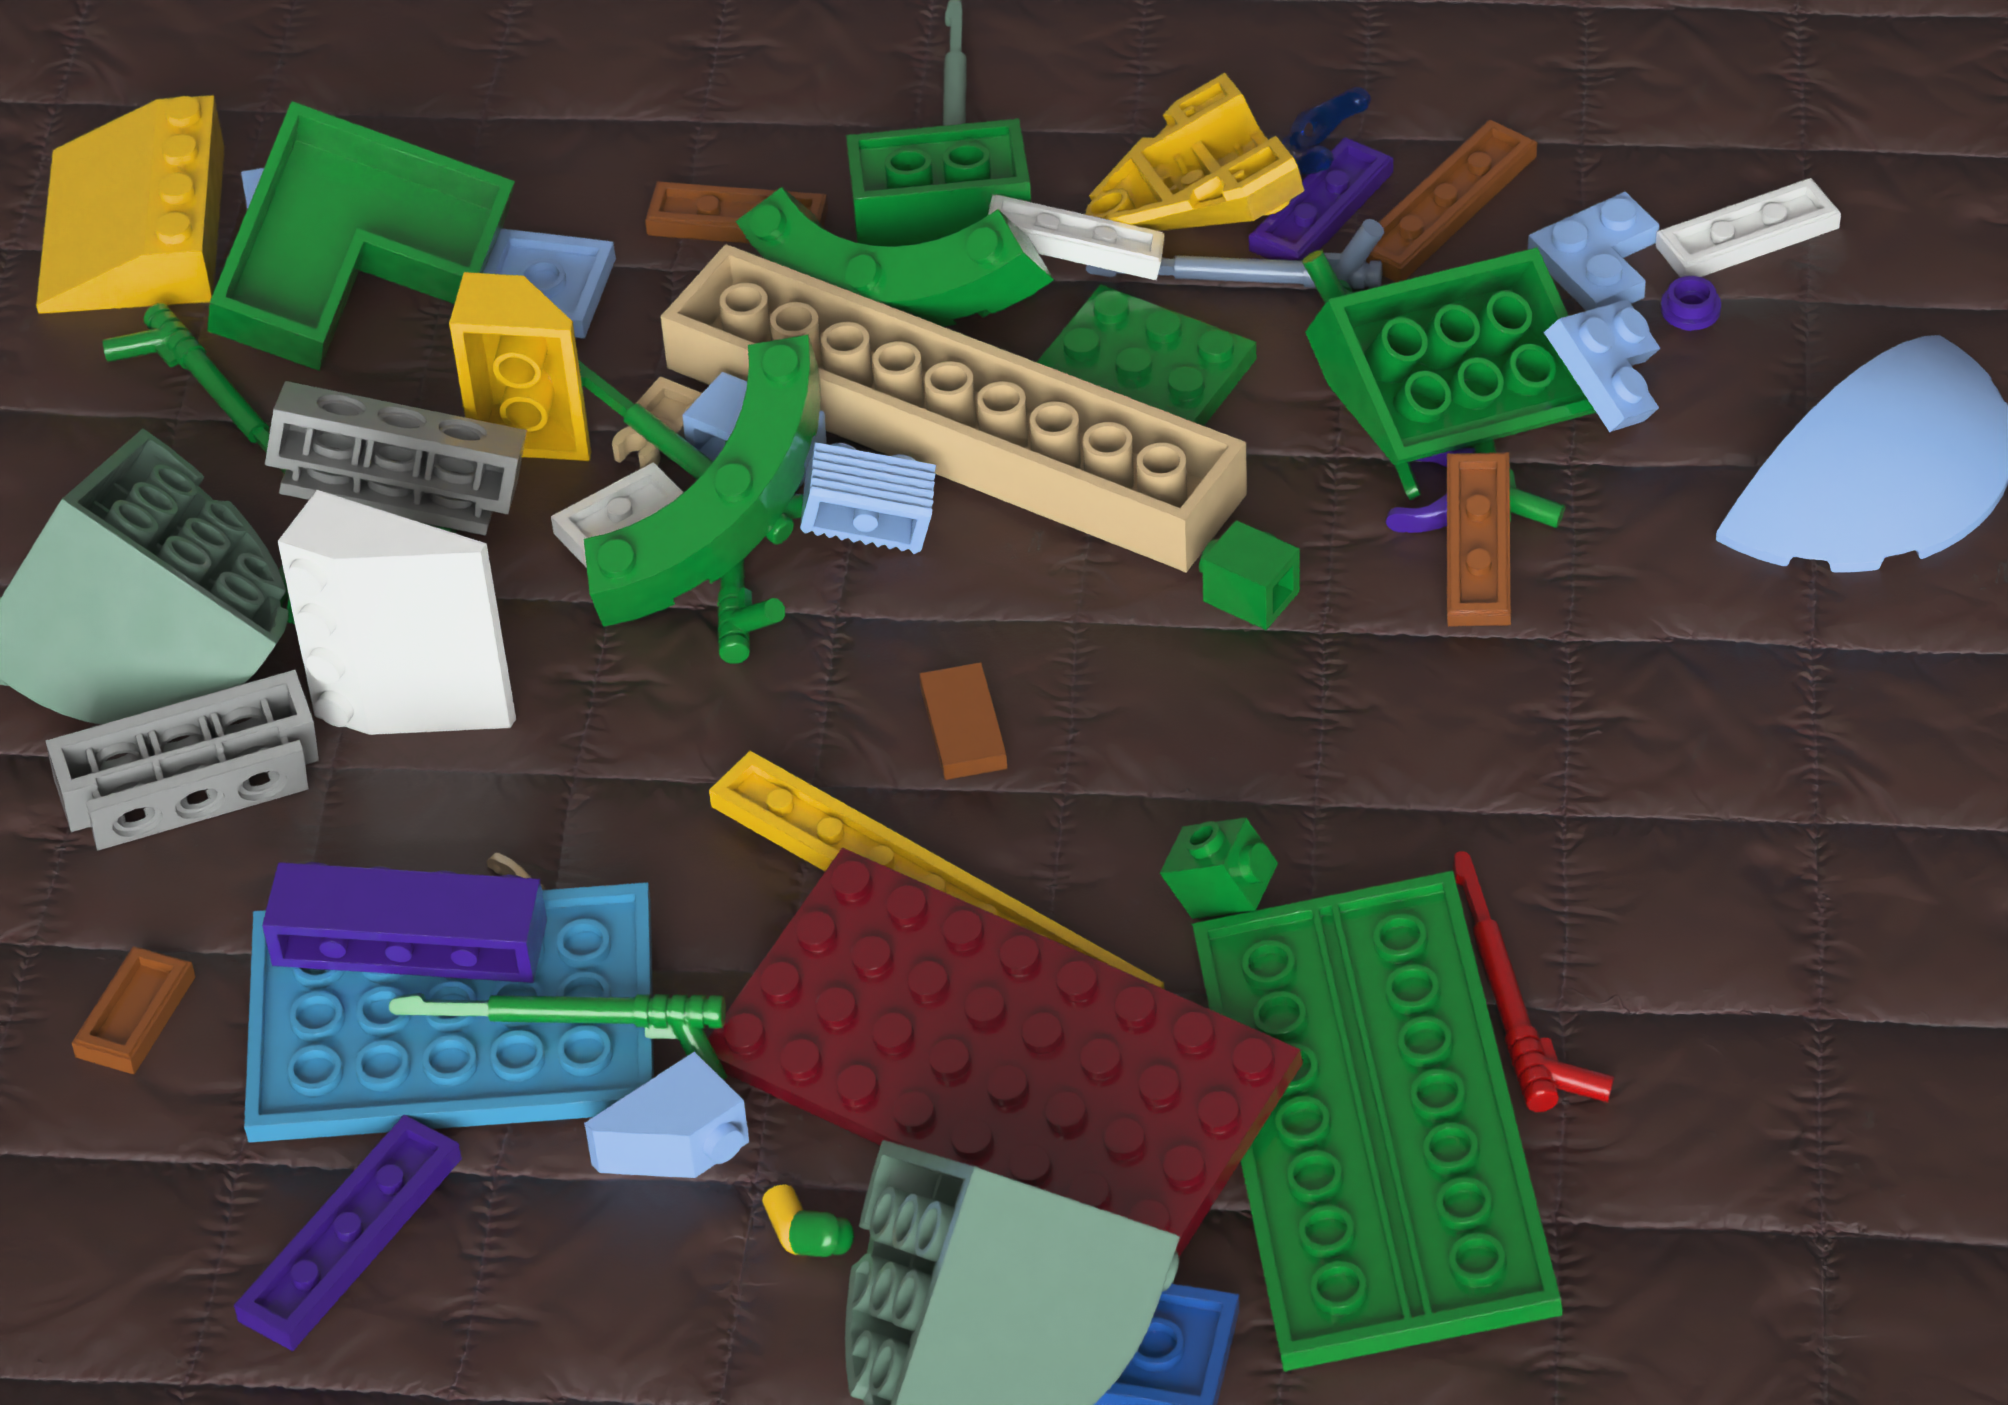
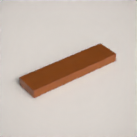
(1450, 198)

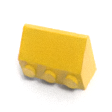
(520, 364)

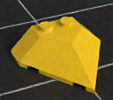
(1201, 168)

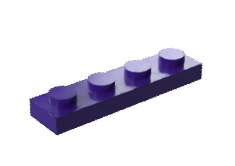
(347, 1233)

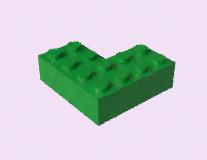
(344, 204)

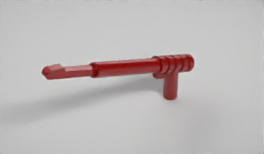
(1531, 1056)

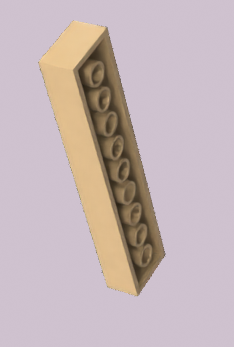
(970, 408)

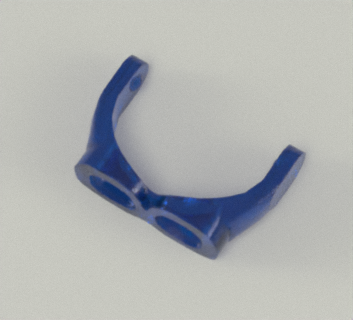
(1324, 120)

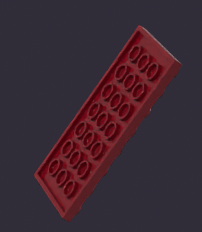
(1001, 1050)

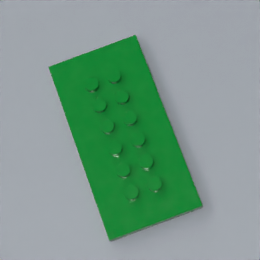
(1394, 1160)

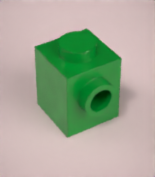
(1250, 574)
(1219, 868)

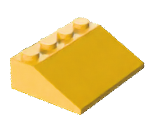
(135, 211)

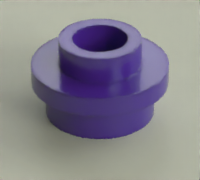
(1691, 303)

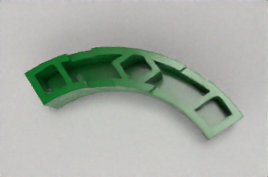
(933, 280)
(728, 506)

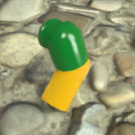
(806, 1230)

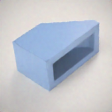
(670, 1125)

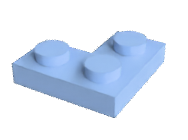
(1589, 251)
(1600, 355)

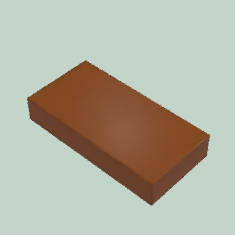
(963, 721)
(133, 1010)

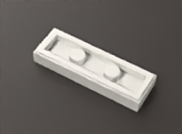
(1748, 229)
(1085, 237)

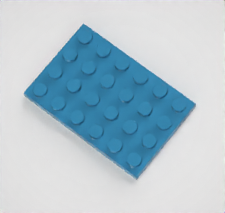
(341, 1064)

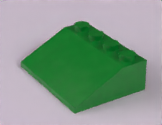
(1449, 357)

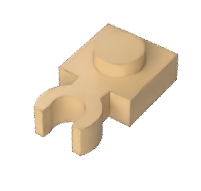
(668, 403)

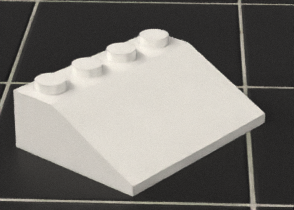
(394, 621)

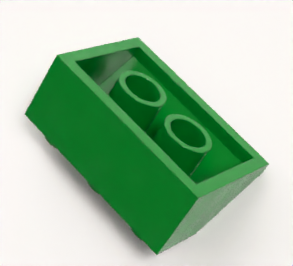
(932, 179)

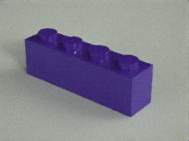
(405, 922)

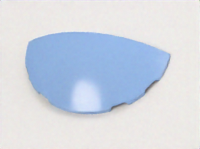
(1881, 465)

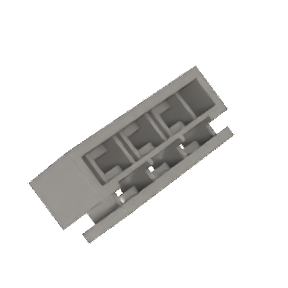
(371, 433)
(163, 773)

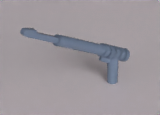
(1348, 265)

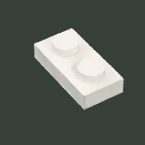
(614, 507)

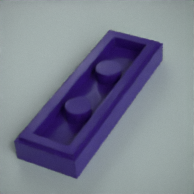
(1325, 204)

